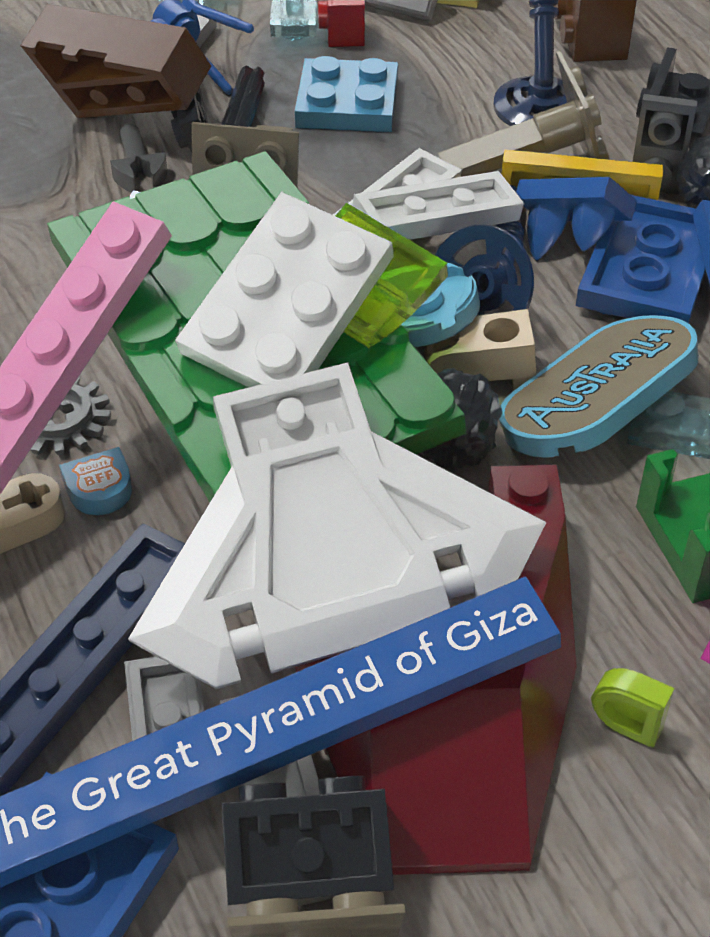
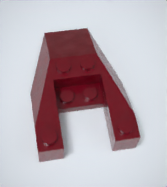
(477, 766)

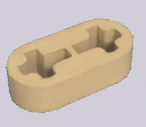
(21, 523)

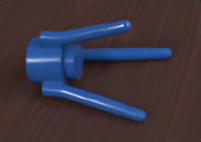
(185, 15)

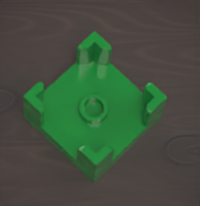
(678, 520)

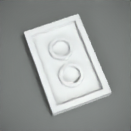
(285, 295)

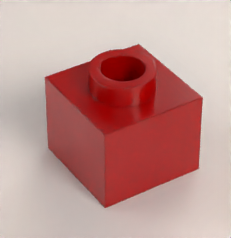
(343, 22)

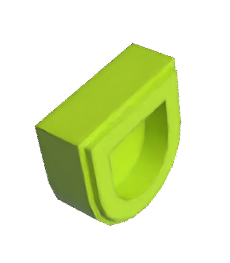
(632, 704)

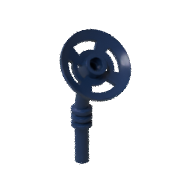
(542, 85)
(495, 270)

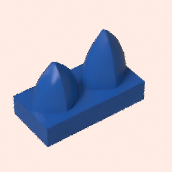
(586, 202)

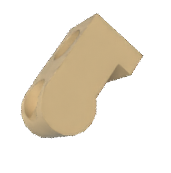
(492, 345)

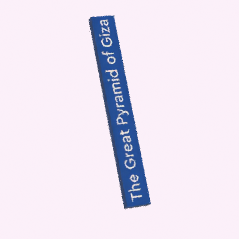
(270, 728)

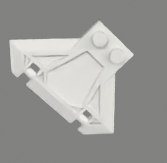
(322, 536)

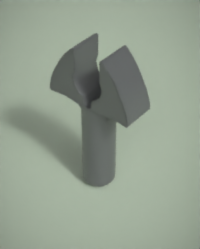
(137, 161)

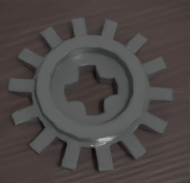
(82, 417)

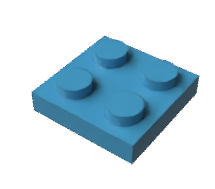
(347, 94)

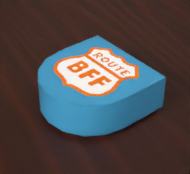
(98, 482)

